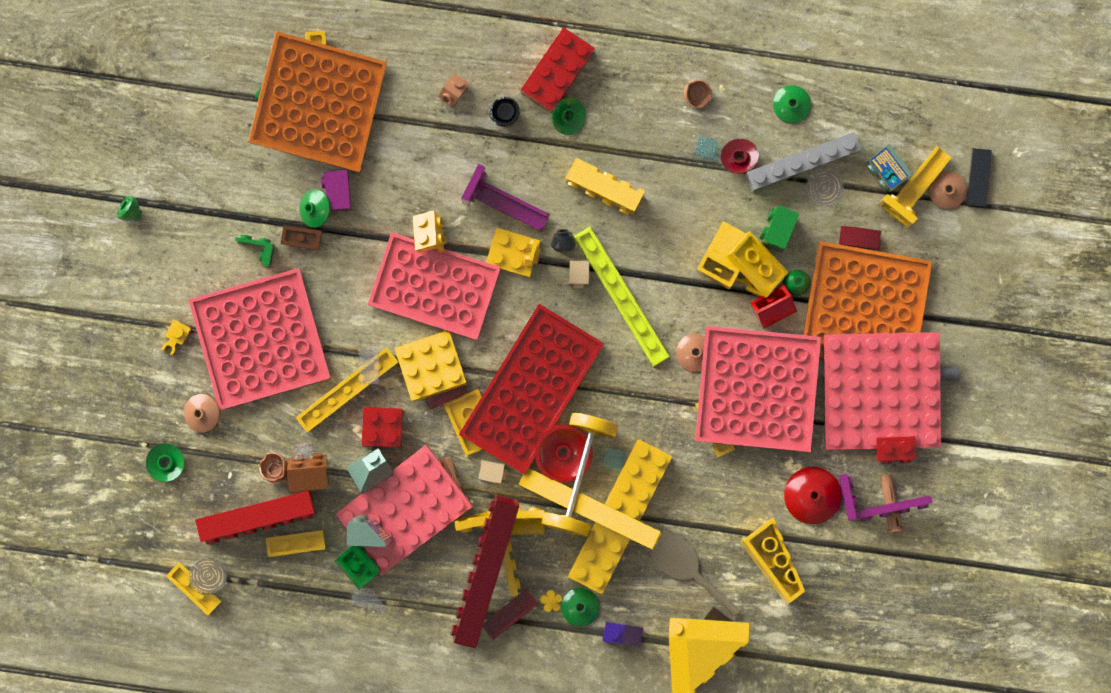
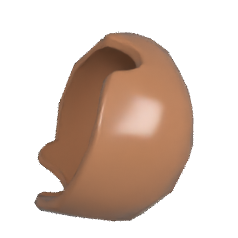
(697, 94)
(273, 467)

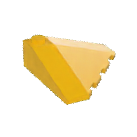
(701, 648)

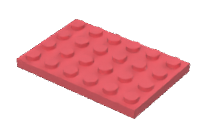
(434, 287)
(409, 506)

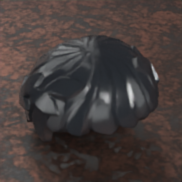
(504, 111)

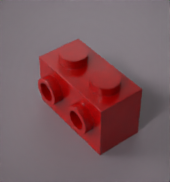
(774, 307)

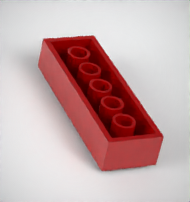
(255, 516)

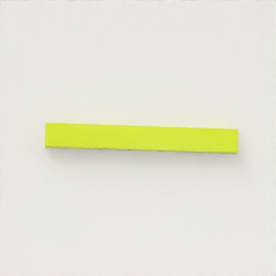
(621, 296)

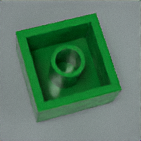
(779, 228)

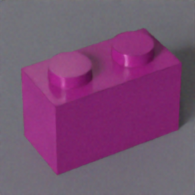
(337, 190)

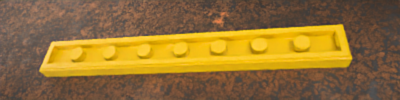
(591, 509)

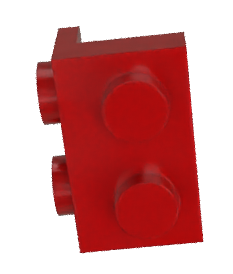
(896, 448)

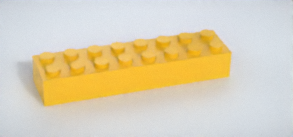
(629, 496)

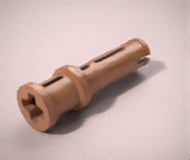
(893, 521)

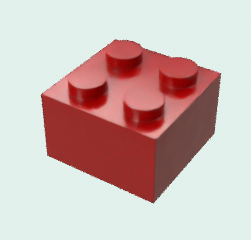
(382, 427)

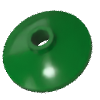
(785, 111)
(574, 119)
(315, 208)
(157, 469)
(580, 596)

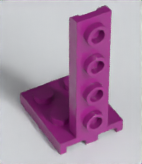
(480, 190)
(883, 510)

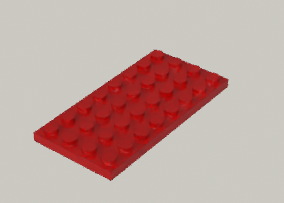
(531, 388)

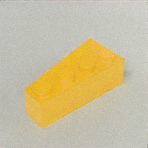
(604, 187)
(774, 561)

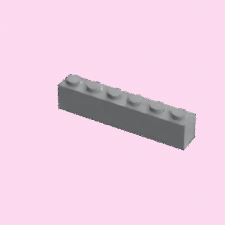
(803, 162)

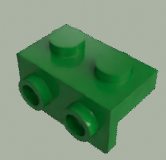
(357, 566)

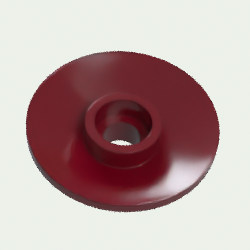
(739, 148)

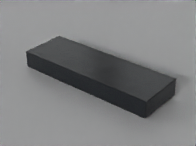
(979, 177)

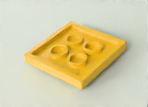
(430, 366)

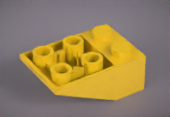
(715, 262)

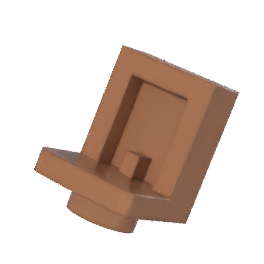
(453, 90)

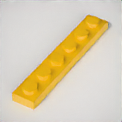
(341, 394)

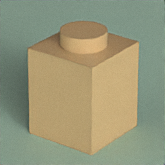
(579, 274)
(492, 472)

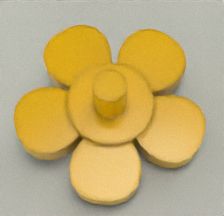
(550, 601)

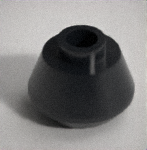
(563, 241)

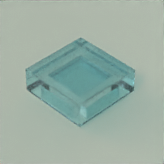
(705, 147)
(614, 459)

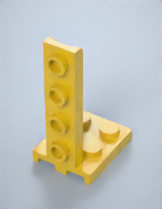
(901, 205)
(514, 252)
(466, 523)

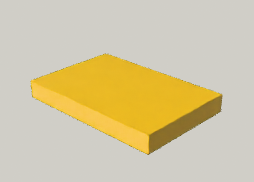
(757, 264)
(459, 412)

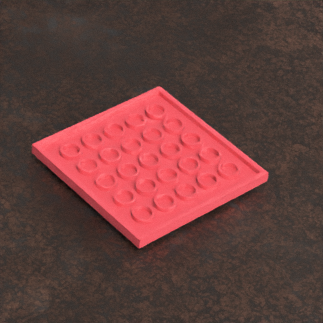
(259, 339)
(758, 389)
(881, 389)

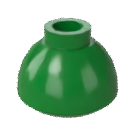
(129, 209)
(797, 282)

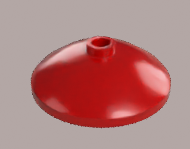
(557, 466)
(798, 495)

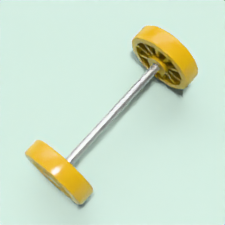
(592, 426)

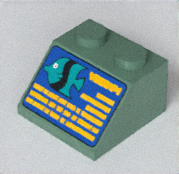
(888, 168)
(366, 532)

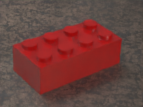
(557, 70)

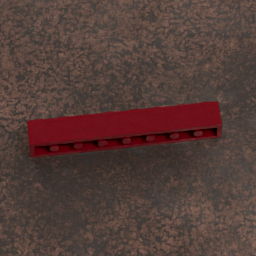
(485, 571)

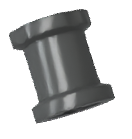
(949, 373)

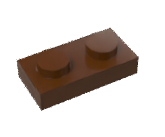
(301, 237)

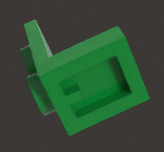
(265, 255)

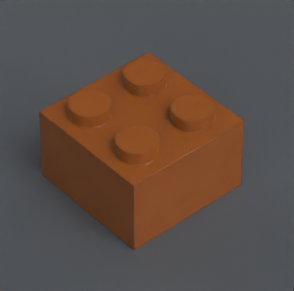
(308, 473)

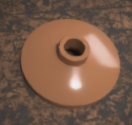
(939, 194)
(684, 352)
(209, 413)

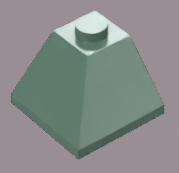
(370, 470)

